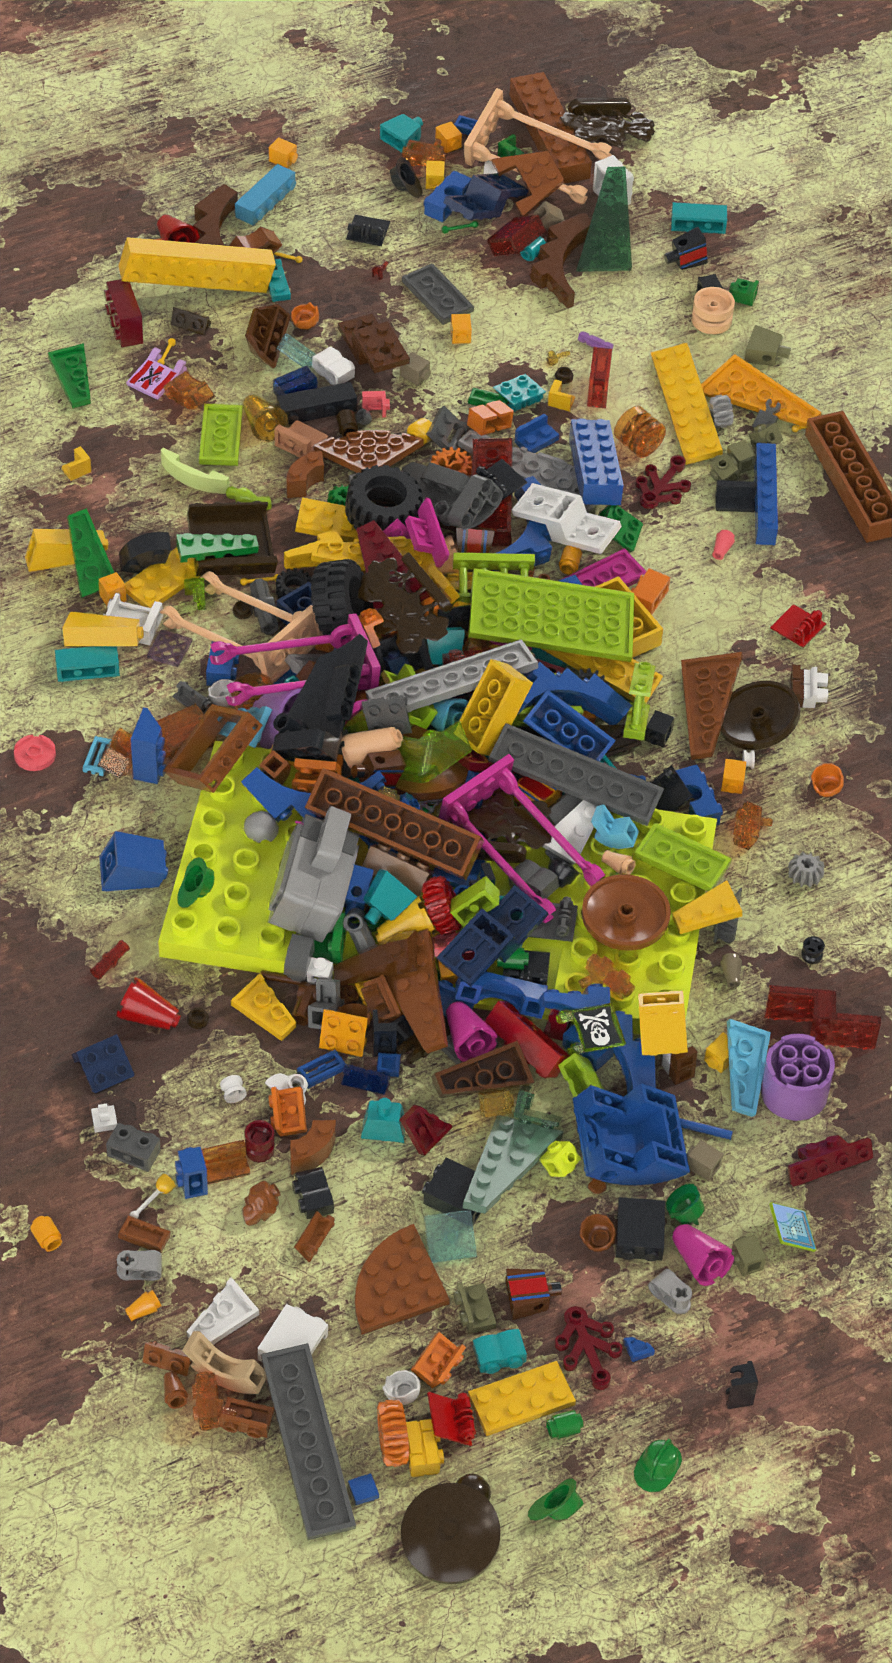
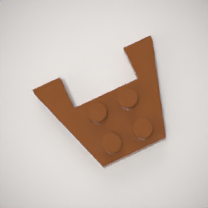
(537, 173)

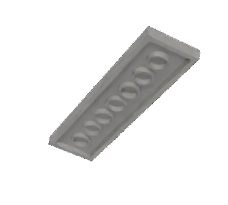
(454, 677)

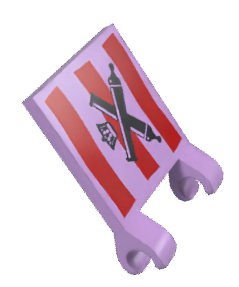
(153, 376)

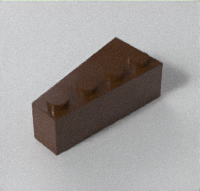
(488, 1072)

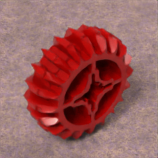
(437, 898)

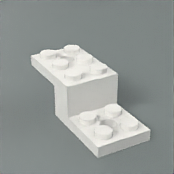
(566, 518)

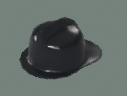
(404, 178)
(564, 870)

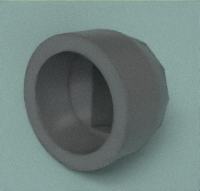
(363, 417)

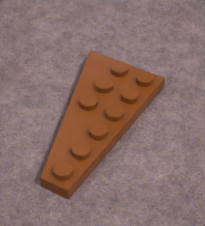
(707, 693)
(420, 996)

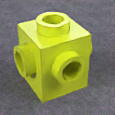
(560, 1158)

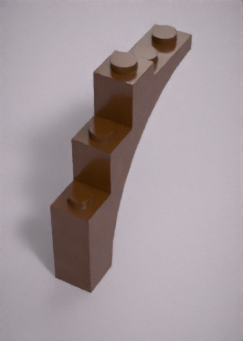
(212, 212)
(561, 241)

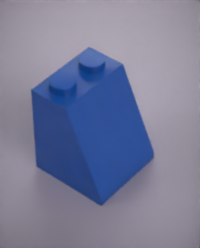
(132, 862)

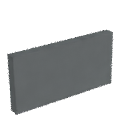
(437, 293)

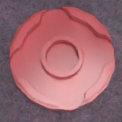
(34, 752)

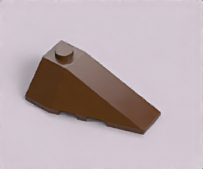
(388, 957)

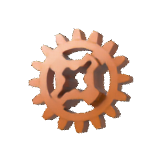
(453, 460)

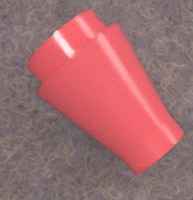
(723, 543)

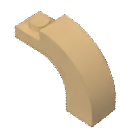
(230, 1373)

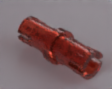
(110, 959)

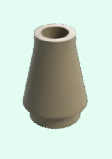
(731, 968)

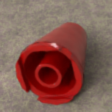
(176, 230)
(147, 1007)

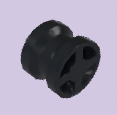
(817, 947)

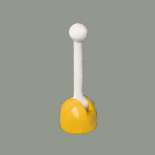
(163, 1185)

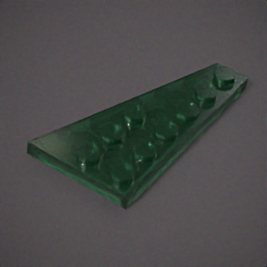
(608, 235)

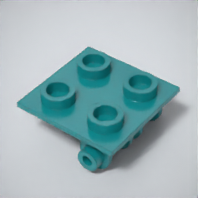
(520, 392)

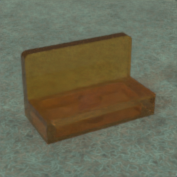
(226, 1161)

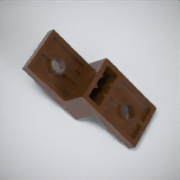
(373, 343)

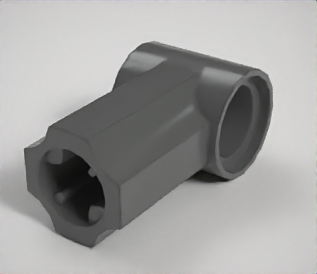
(359, 932)

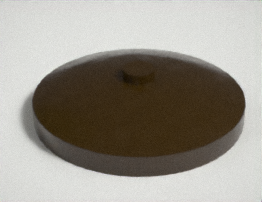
(760, 715)
(450, 1533)

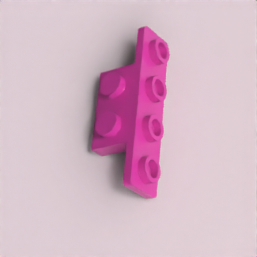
(427, 534)

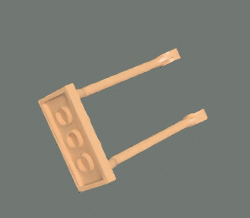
(497, 108)
(269, 662)

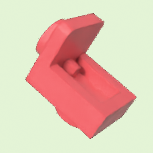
(375, 401)

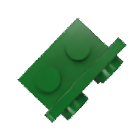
(630, 529)
(333, 945)

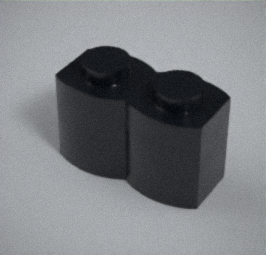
(313, 1192)

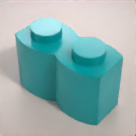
(499, 1351)

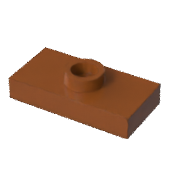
(144, 1234)

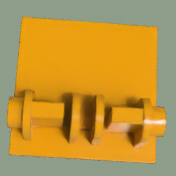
(343, 1033)

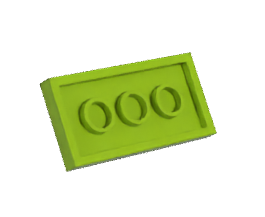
(221, 434)
(682, 857)

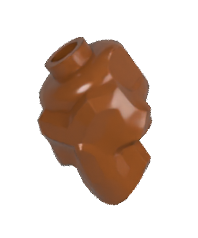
(260, 1203)

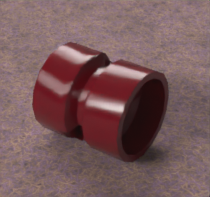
(259, 1141)

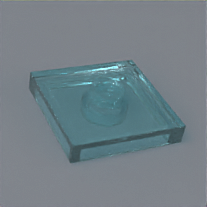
(450, 1236)

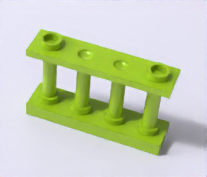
(489, 561)
(638, 714)

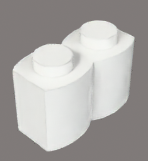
(333, 366)

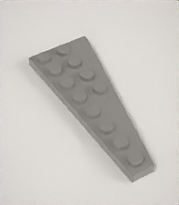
(545, 468)

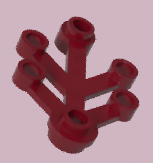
(651, 499)
(587, 1343)

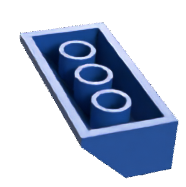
(567, 727)

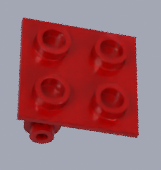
(799, 625)
(452, 1418)

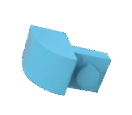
(612, 832)

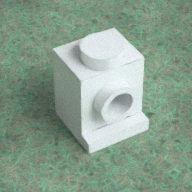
(319, 968)

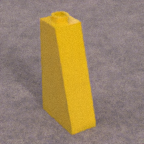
(52, 549)
(101, 630)

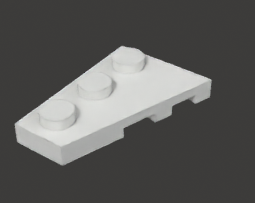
(575, 828)
(226, 1313)

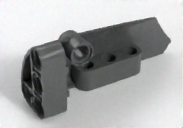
(455, 496)

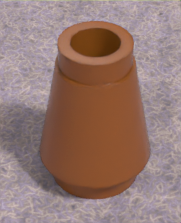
(174, 1391)

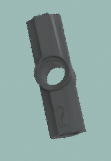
(267, 621)

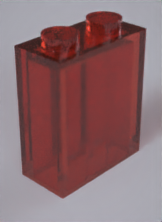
(516, 235)
(599, 377)

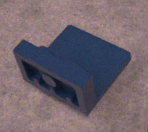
(104, 1063)

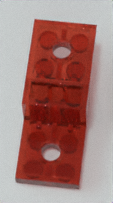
(819, 1010)

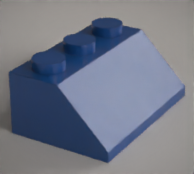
(147, 749)

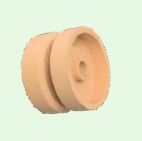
(713, 310)

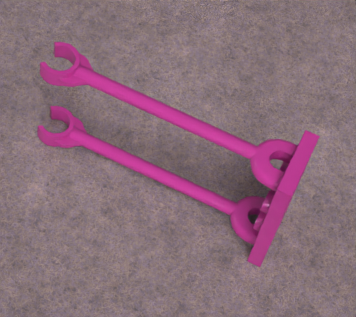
(369, 674)
(482, 787)

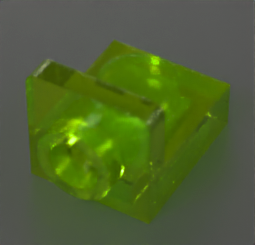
(196, 588)

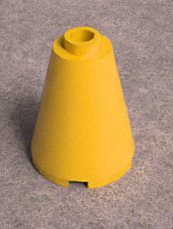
(412, 918)

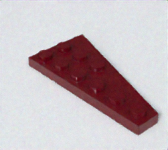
(378, 547)

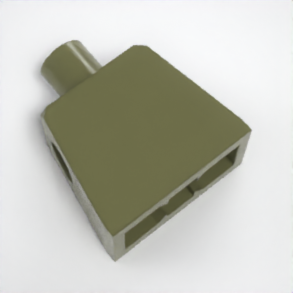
(765, 347)

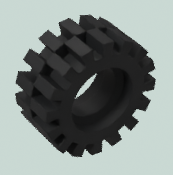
(290, 578)

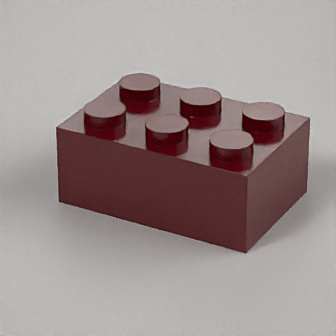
(123, 313)

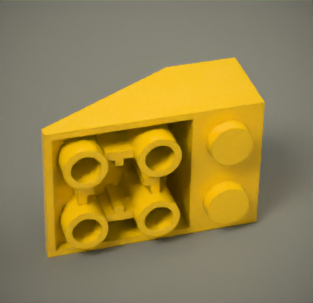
(662, 1023)

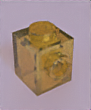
(495, 1103)

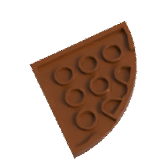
(368, 448)
(397, 1282)

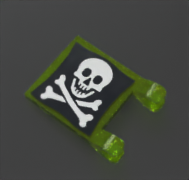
(596, 1028)

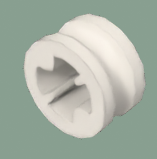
(749, 757)

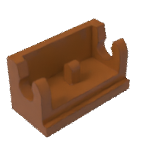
(380, 998)

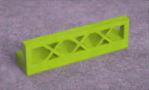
(422, 716)

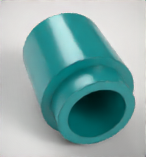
(533, 249)

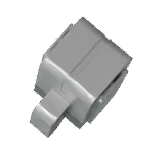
(314, 875)

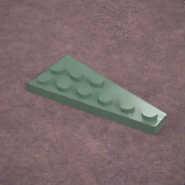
(506, 1157)

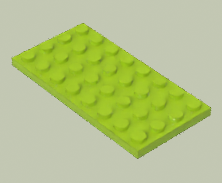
(552, 615)

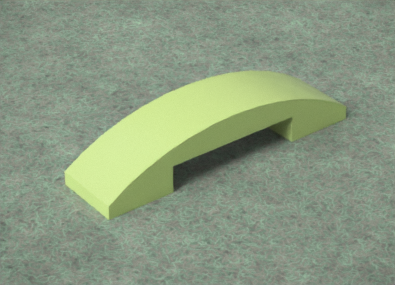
(192, 477)

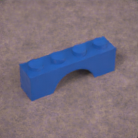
(519, 993)

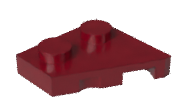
(424, 1128)

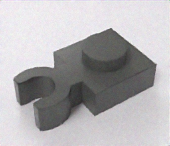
(767, 416)

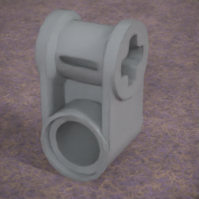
(141, 1265)
(671, 1291)

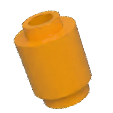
(570, 560)
(46, 1233)

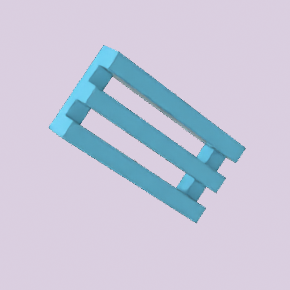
(94, 768)

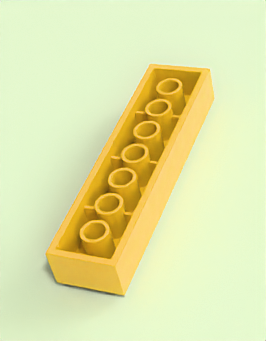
(196, 265)

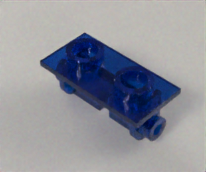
(365, 1079)

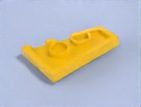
(708, 909)
(261, 1006)

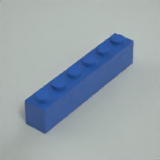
(766, 494)

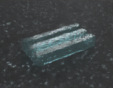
(295, 349)

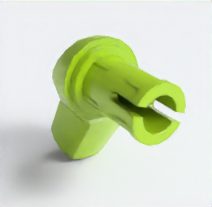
(245, 495)

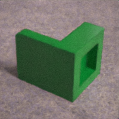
(508, 147)

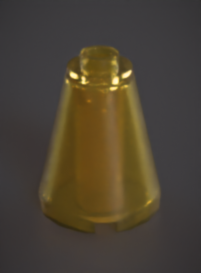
(263, 417)

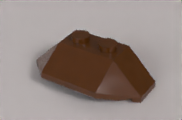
(266, 331)

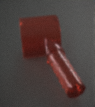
(379, 270)

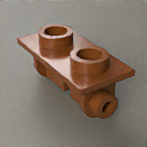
(314, 1235)
(164, 1358)

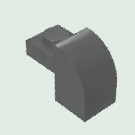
(298, 957)
(326, 998)

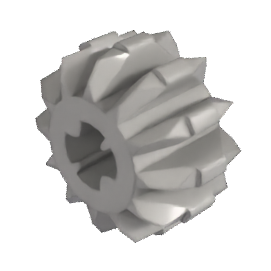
(721, 411)
(806, 869)

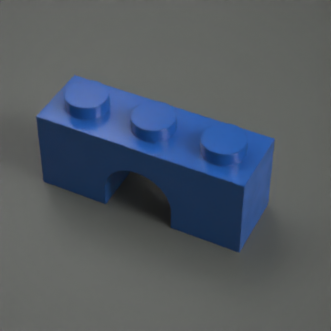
(452, 185)
(705, 802)

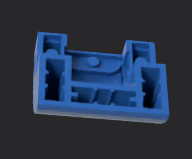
(630, 1136)

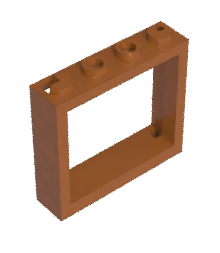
(200, 739)

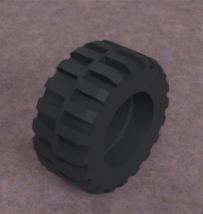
(385, 484)
(336, 593)

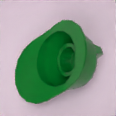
(196, 882)
(685, 1204)
(657, 1466)
(557, 1503)

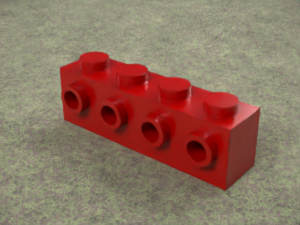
(535, 1044)

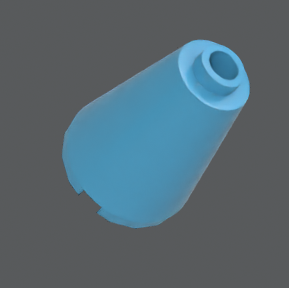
(448, 712)

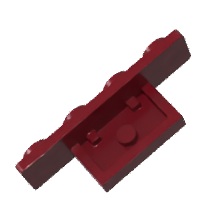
(828, 1157)

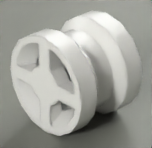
(233, 1089)

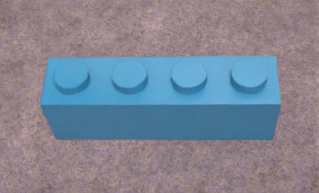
(265, 194)

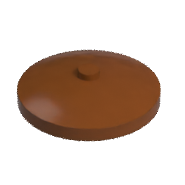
(436, 788)
(626, 912)

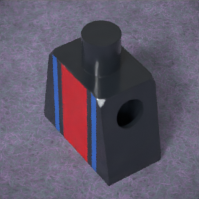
(688, 250)

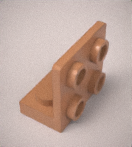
(298, 438)

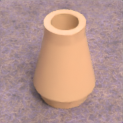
(619, 862)

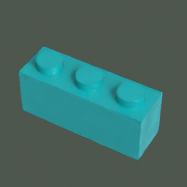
(707, 217)
(87, 663)

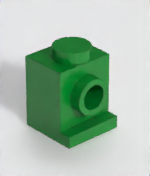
(744, 291)

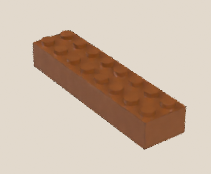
(537, 100)
(852, 474)
(397, 824)

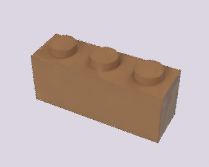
(406, 871)

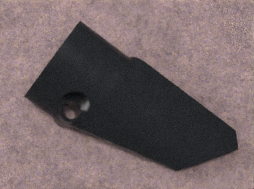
(323, 705)

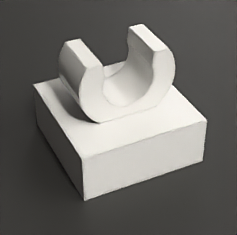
(104, 1118)

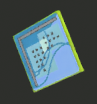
(792, 1227)

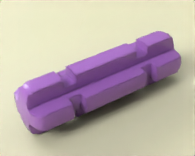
(593, 341)

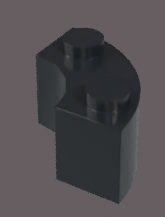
(145, 551)

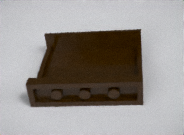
(233, 519)

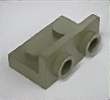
(475, 1308)

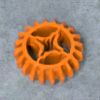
(393, 1433)

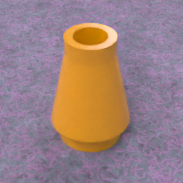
(144, 1305)

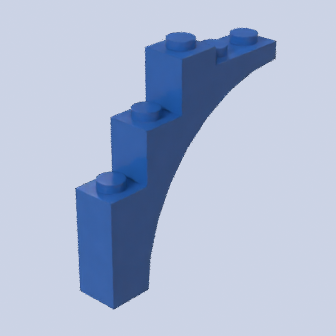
(535, 537)
(590, 693)
(281, 800)
(635, 1066)

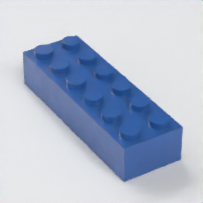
(596, 462)

